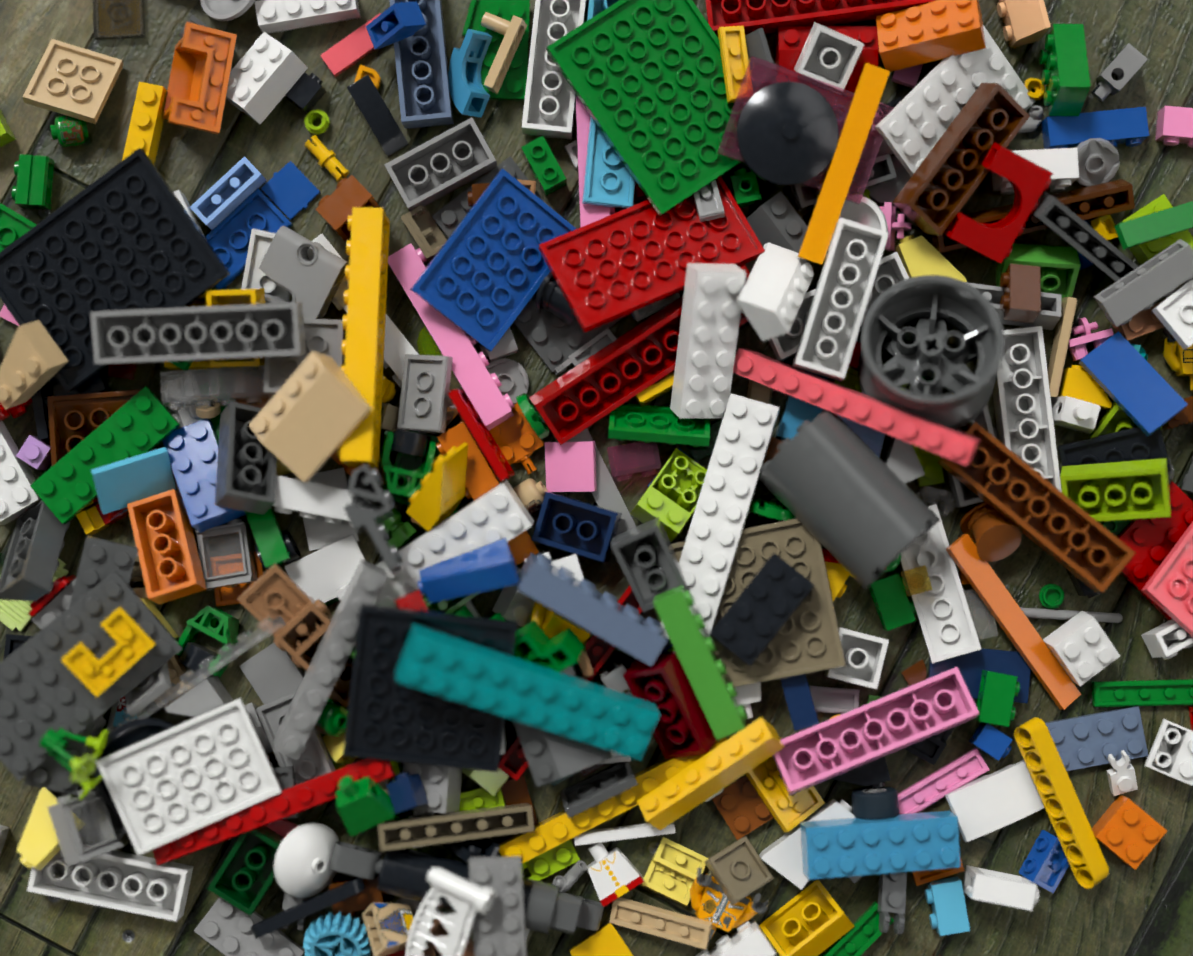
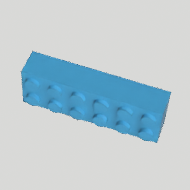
(880, 845)

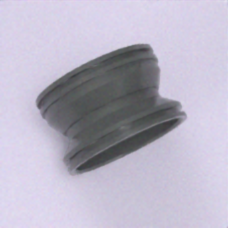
(934, 303)

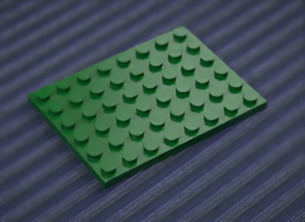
(654, 91)

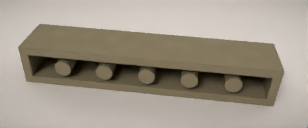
(455, 826)

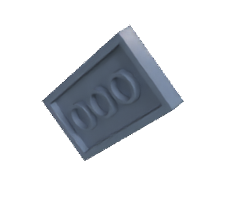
(1091, 737)

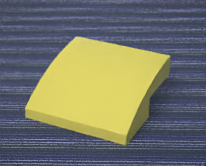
(673, 871)

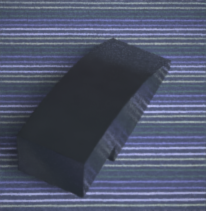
(377, 115)

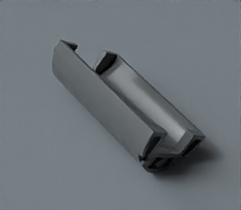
(846, 496)

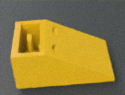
(441, 489)

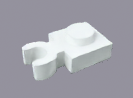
(1122, 776)

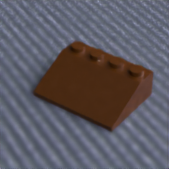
(79, 415)

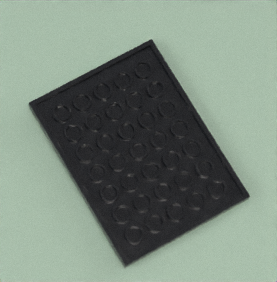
(106, 249)

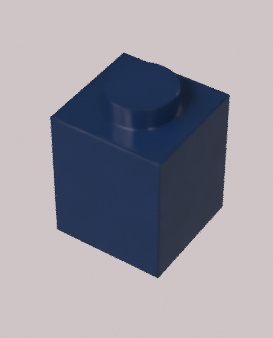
(406, 792)

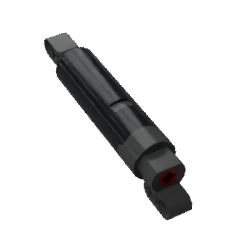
(405, 874)

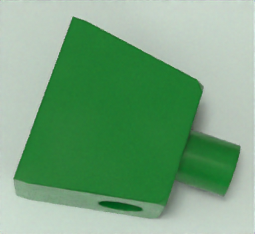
(362, 804)

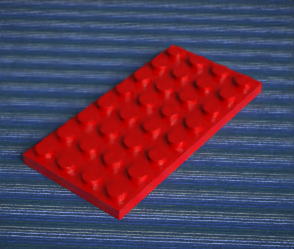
(643, 256)

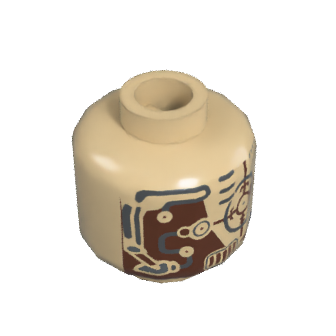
(531, 494)

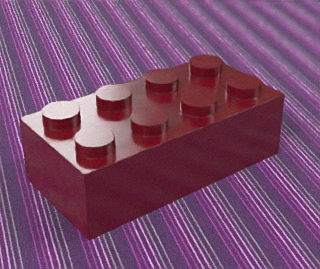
(682, 722)

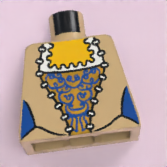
(387, 927)

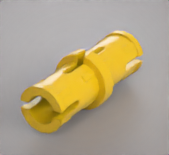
(326, 158)

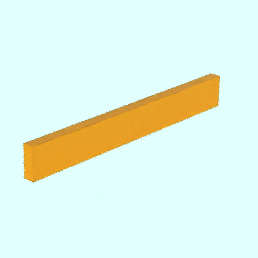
(843, 164)

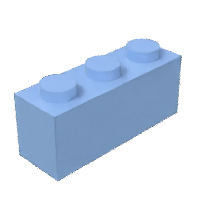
(228, 193)

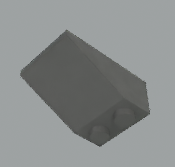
(648, 562)

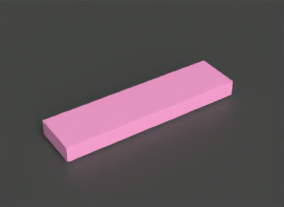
(941, 782)

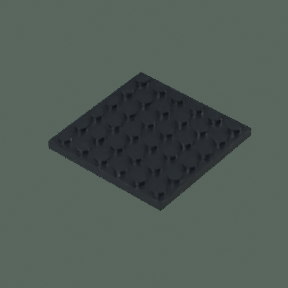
(408, 723)

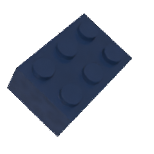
(576, 526)

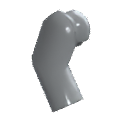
(1036, 117)
(566, 882)

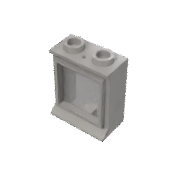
(227, 555)
(83, 827)

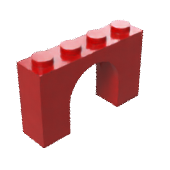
(997, 238)

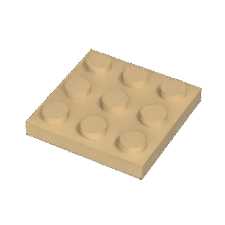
(73, 81)

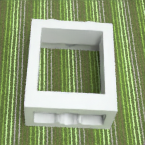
(1000, 888)

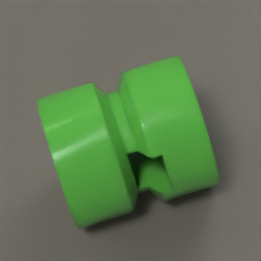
(398, 531)

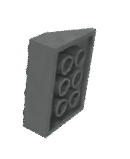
(555, 755)

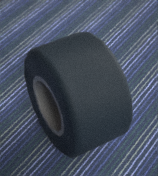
(875, 803)

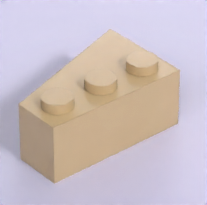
(28, 364)

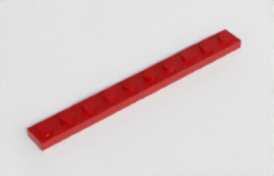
(287, 803)

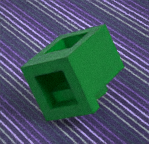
(745, 197)

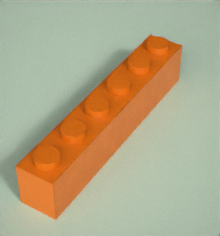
(481, 480)

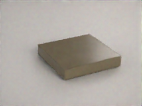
(739, 870)

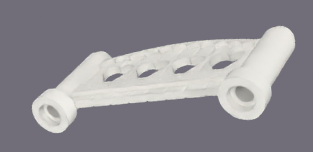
(465, 899)

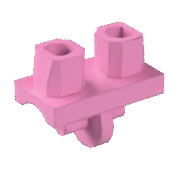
(900, 226)
(1077, 345)

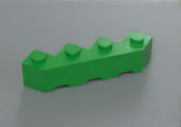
(537, 648)

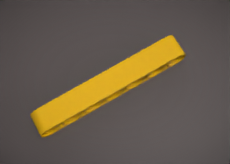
(1061, 803)

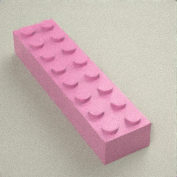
(874, 730)

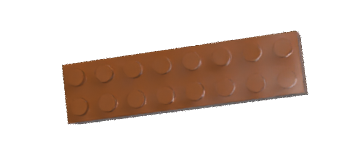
(1041, 511)

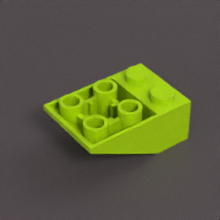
(672, 494)

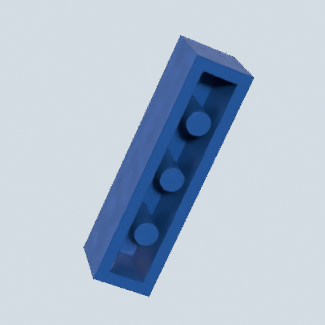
(1116, 126)

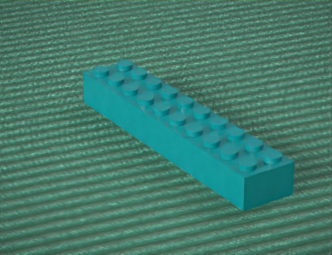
(526, 692)

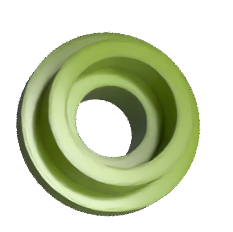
(316, 114)

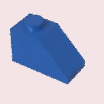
(395, 24)

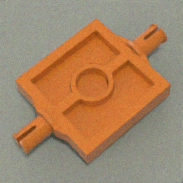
(517, 439)

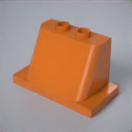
(199, 78)

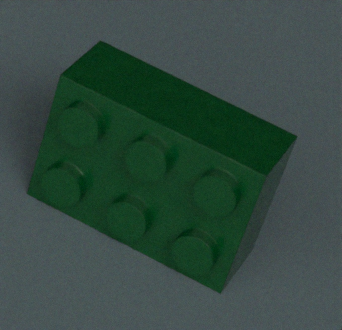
(248, 870)

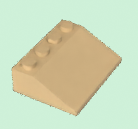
(310, 416)

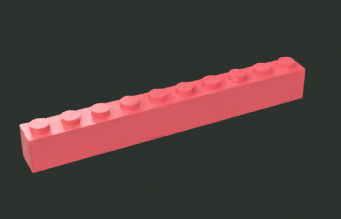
(856, 406)

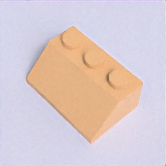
(1023, 20)

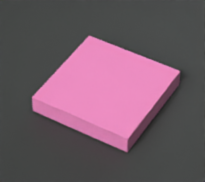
(570, 466)

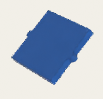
(290, 190)

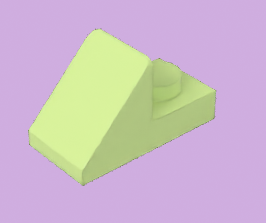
(487, 780)

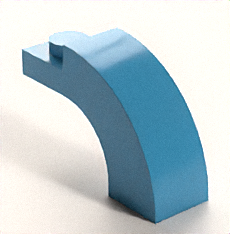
(465, 74)

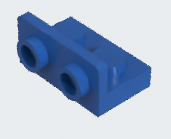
(1045, 862)

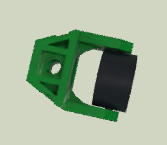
(407, 443)
(215, 624)

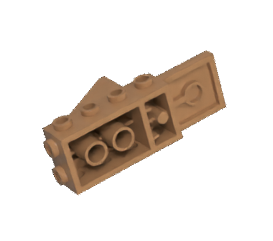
(305, 620)

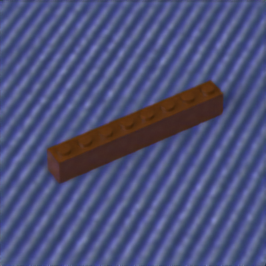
(1084, 202)

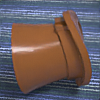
(992, 533)

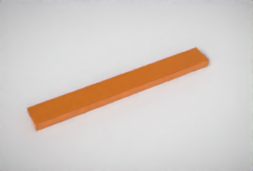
(1013, 622)

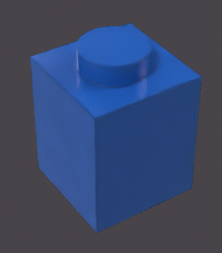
(991, 741)

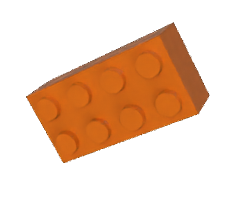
(929, 33)
(166, 547)

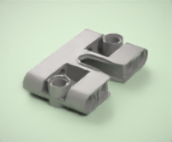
(307, 280)

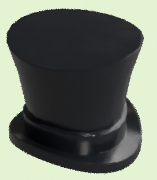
(553, 300)

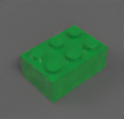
(1065, 70)

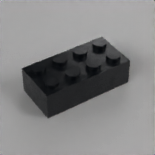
(762, 609)

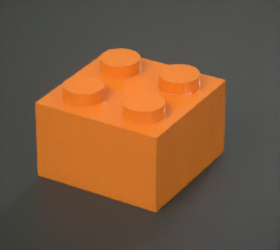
(1128, 831)

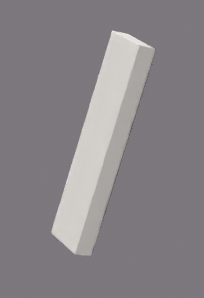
(621, 833)

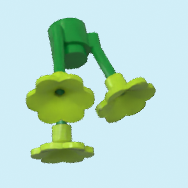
(55, 744)

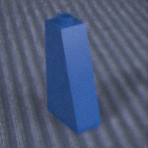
(470, 573)

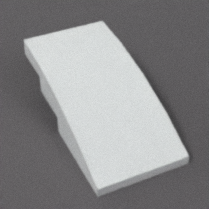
(994, 801)

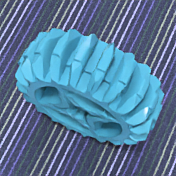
(336, 937)

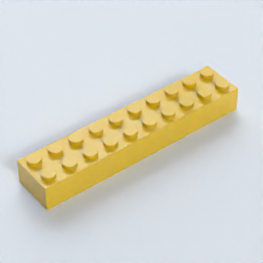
(366, 328)

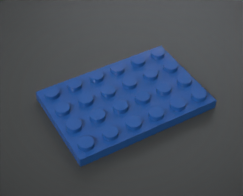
(492, 261)

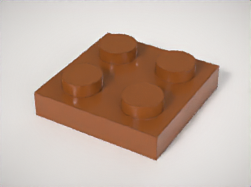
(742, 807)

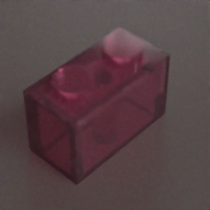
(633, 459)

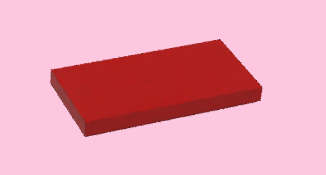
(482, 435)

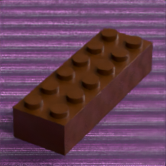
(955, 162)

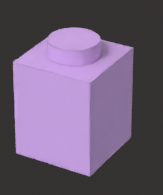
(36, 453)

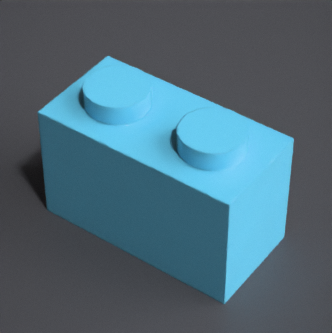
(947, 906)

